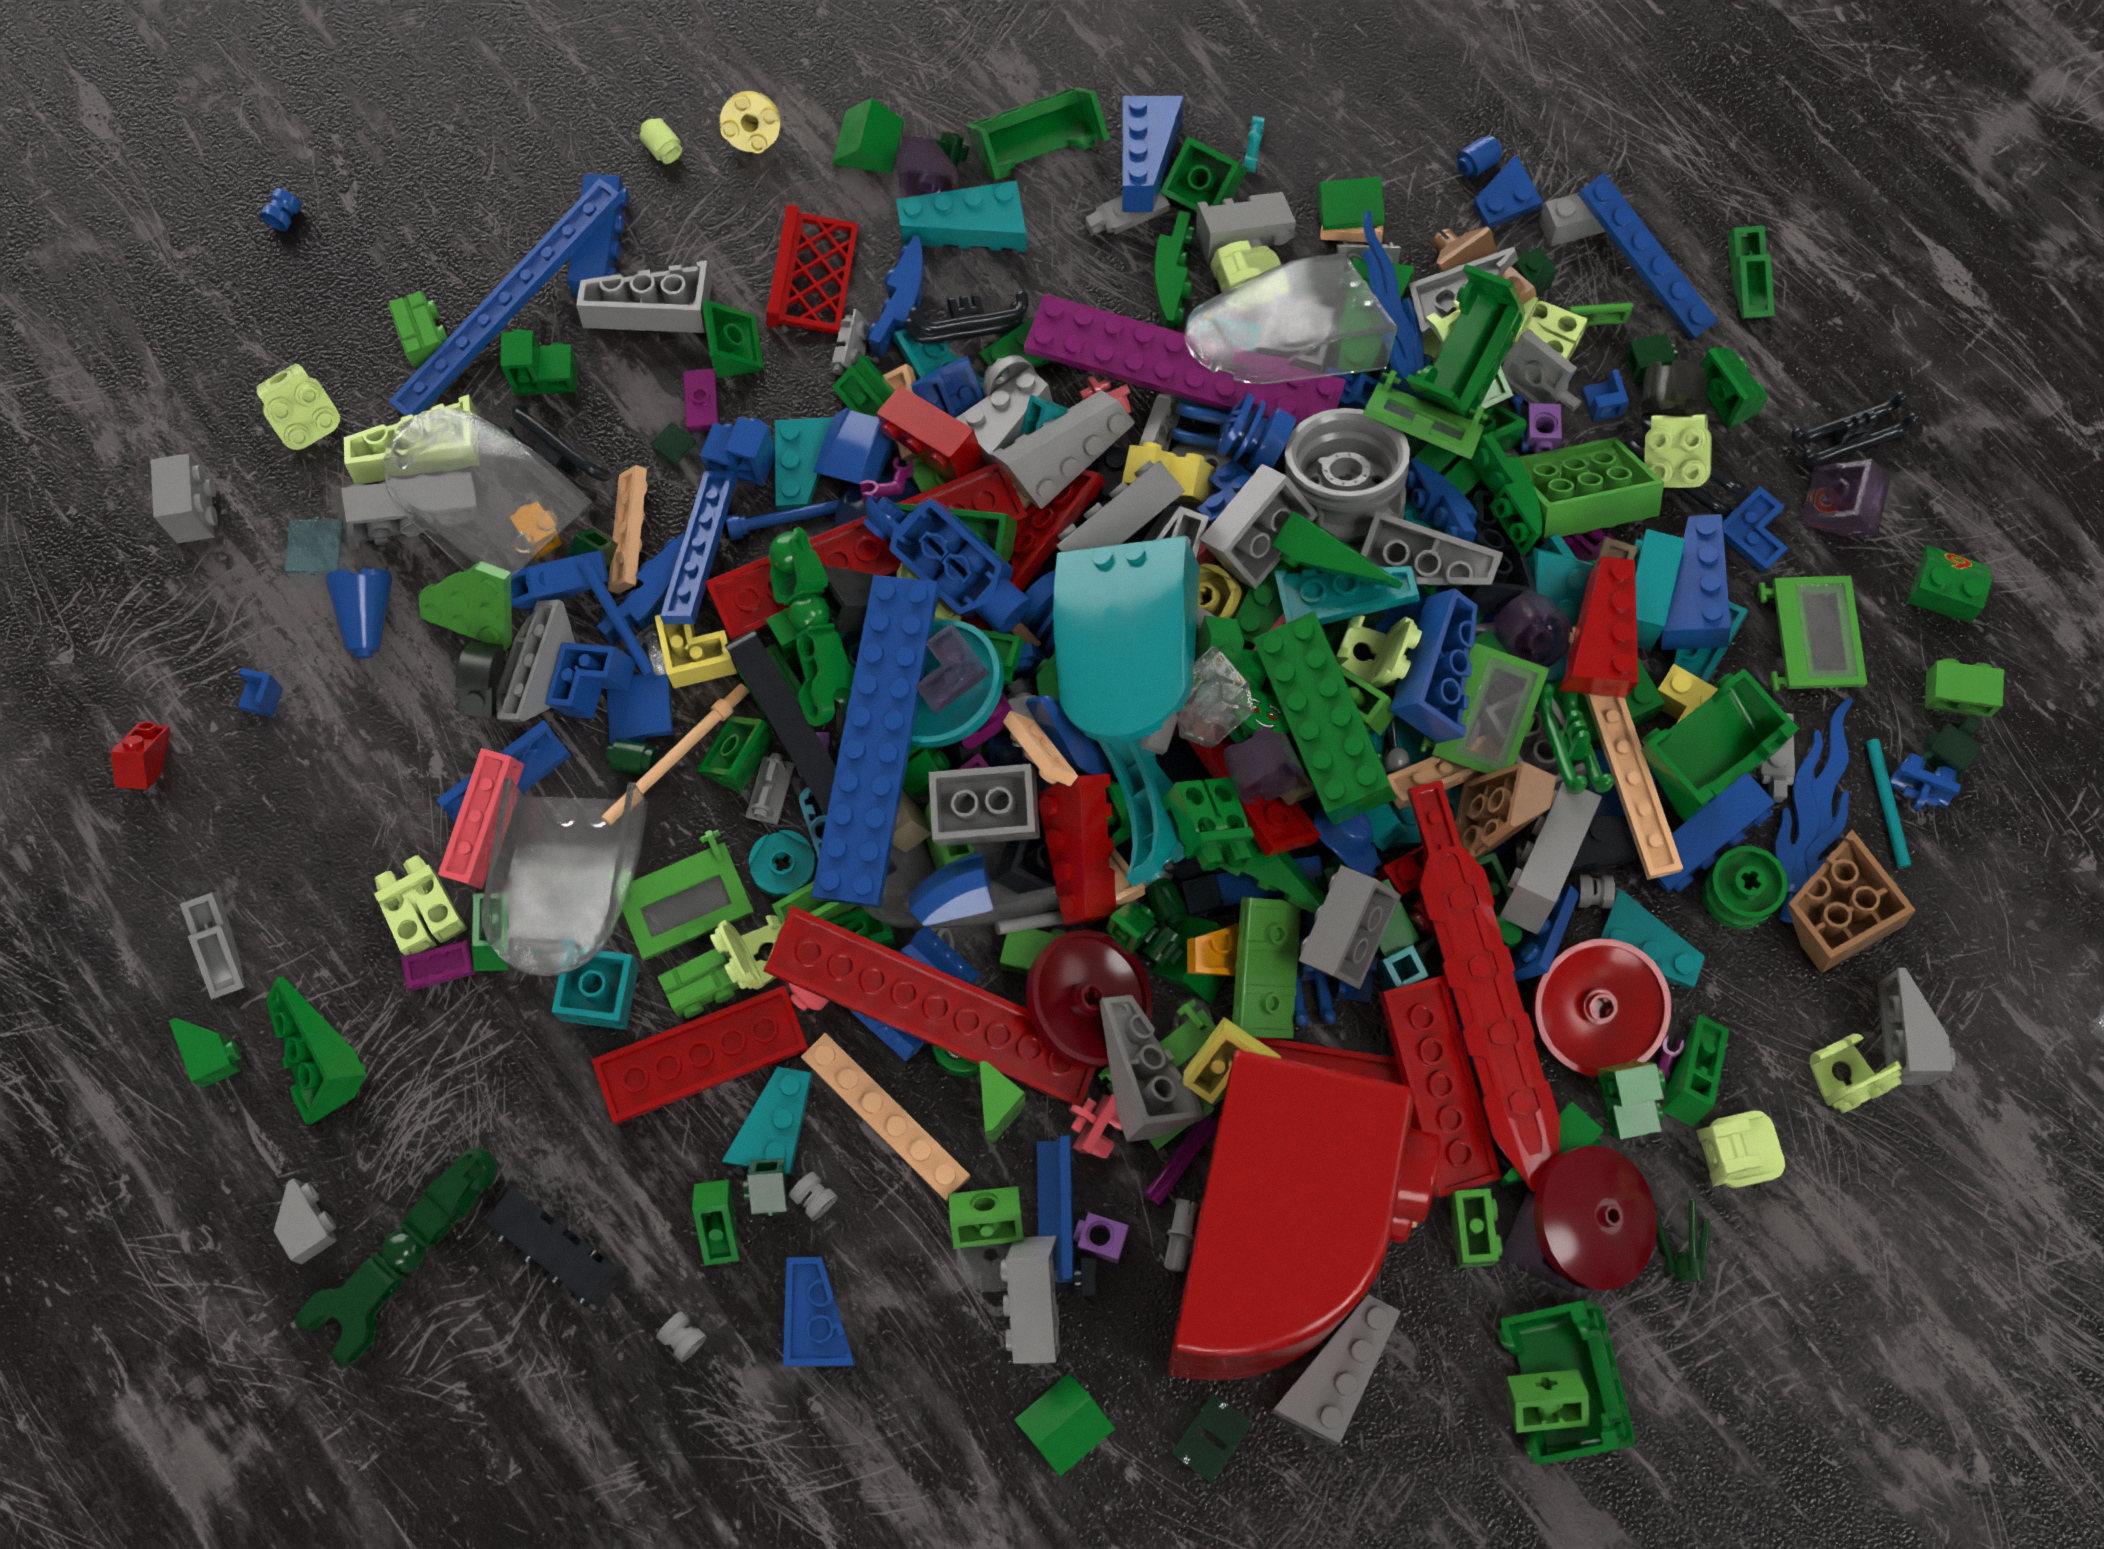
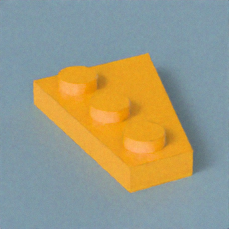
(1214, 952)

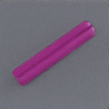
(1181, 1160)

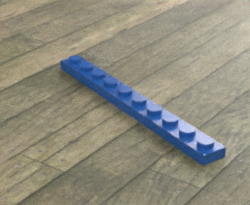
(507, 299)

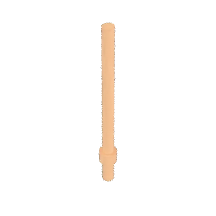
(719, 711)

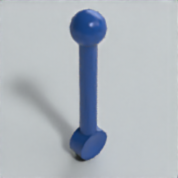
(1517, 400)

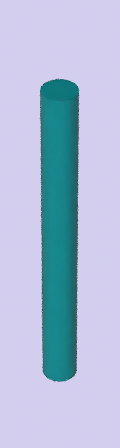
(1888, 803)

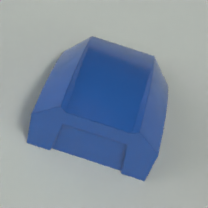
(854, 448)
(953, 892)

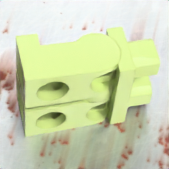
(1553, 325)
(415, 895)

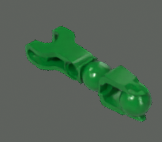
(799, 582)

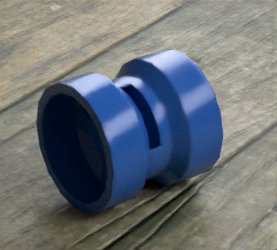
(280, 209)

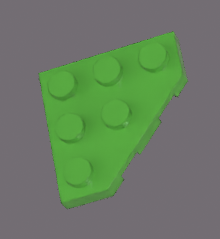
(472, 604)

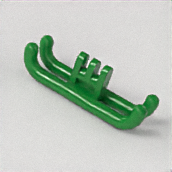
(1571, 743)

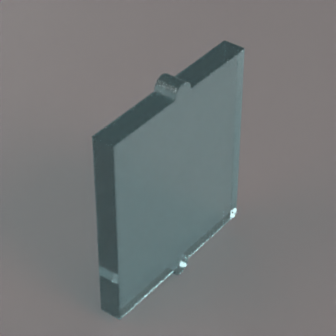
(314, 546)

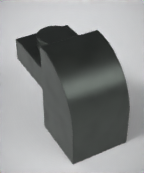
(477, 676)

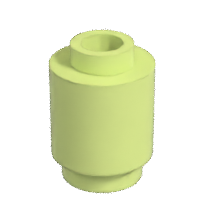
(660, 140)

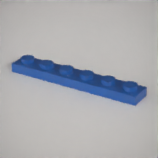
(1647, 256)
(698, 548)

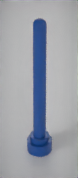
(740, 525)

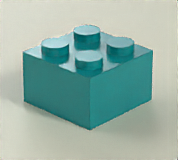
(598, 991)

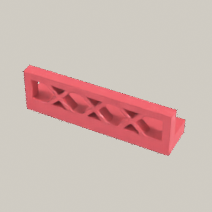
(474, 831)

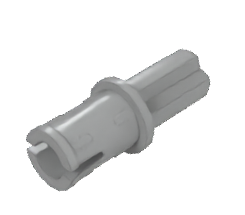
(1180, 1235)

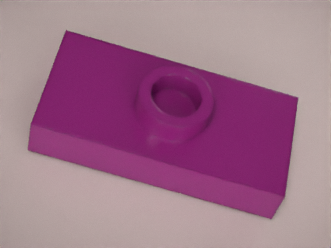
(701, 399)
(438, 965)

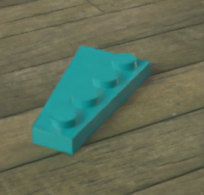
(1339, 596)

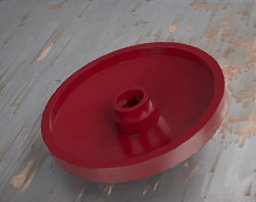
(1067, 989)
(1595, 1218)

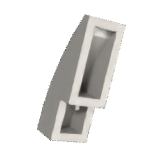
(213, 944)

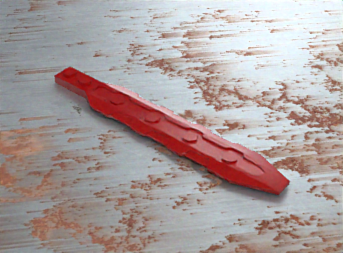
(1485, 990)

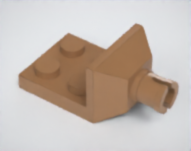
(1474, 246)

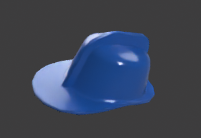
(1349, 840)

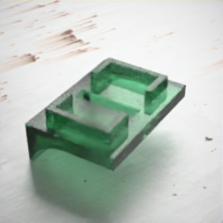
(1222, 1423)

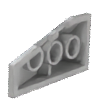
(1431, 554)
(1143, 1077)

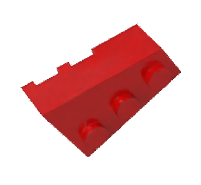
(931, 434)

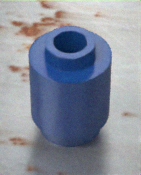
(1478, 156)

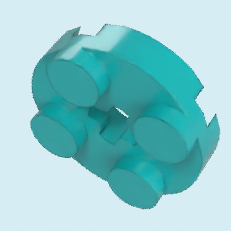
(775, 847)

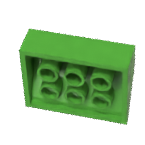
(1592, 487)

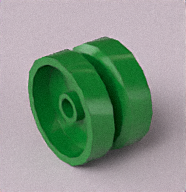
(1744, 887)

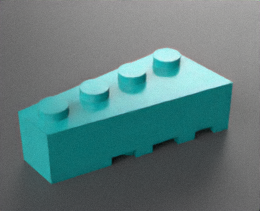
(966, 218)

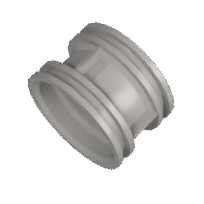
(1348, 470)

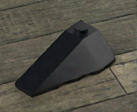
(1027, 862)

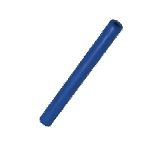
(616, 617)

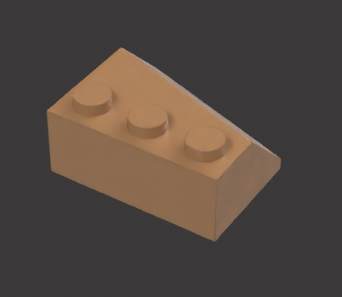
(1501, 806)
(1847, 905)

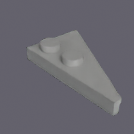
(1440, 290)

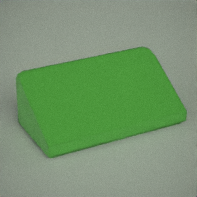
(1603, 313)

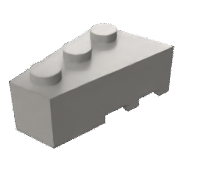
(1261, 221)

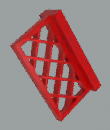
(785, 274)

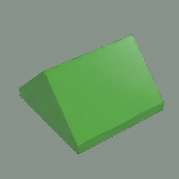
(1001, 1101)

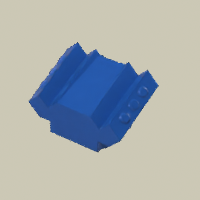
(934, 952)

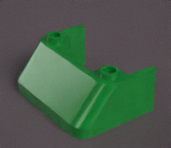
(1036, 129)
(1475, 346)

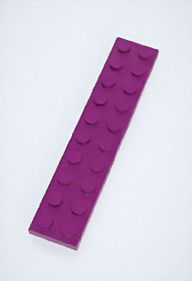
(1161, 361)

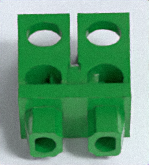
(1210, 822)

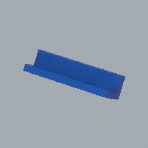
(536, 749)
(1056, 1202)

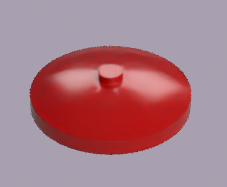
(1601, 1005)

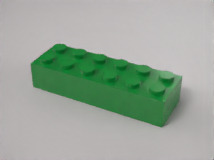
(1324, 718)

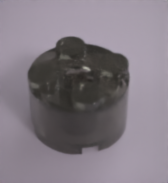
(1674, 389)

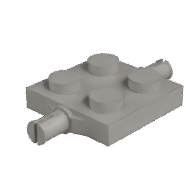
(1539, 372)

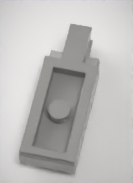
(1111, 218)
(1779, 770)

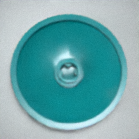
(970, 709)

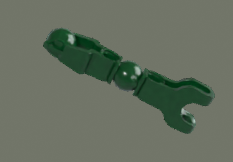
(402, 1251)

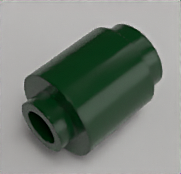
(631, 756)
(1166, 903)

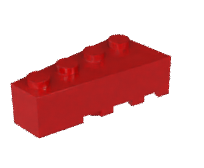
(1605, 638)
(1080, 847)

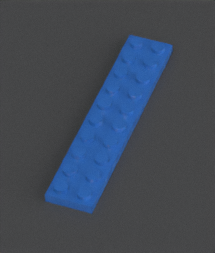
(876, 742)

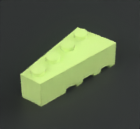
(366, 450)

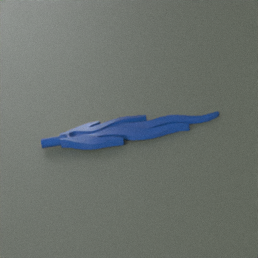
(1407, 348)
(1813, 810)

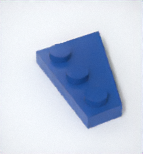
(1536, 952)
(812, 1318)

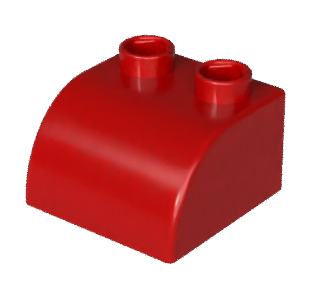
(1296, 1212)

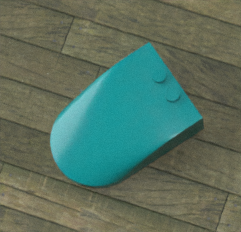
(1125, 635)

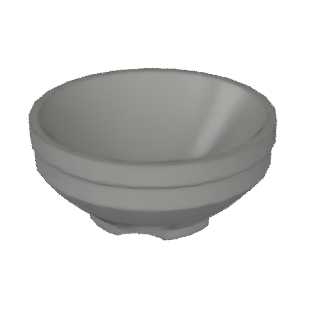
(1013, 367)

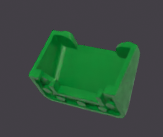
(1717, 743)
(1573, 1339)

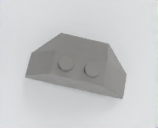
(532, 662)

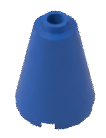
(360, 607)

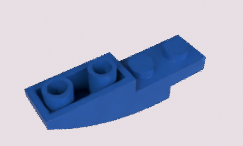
(904, 291)
(1440, 501)
(646, 602)

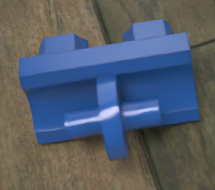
(1923, 785)

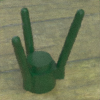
(1689, 1265)

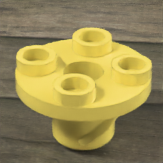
(750, 121)

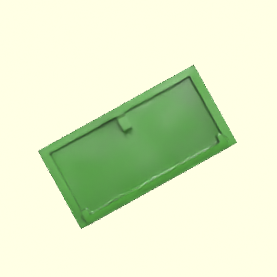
(1266, 967)

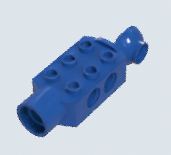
(946, 550)

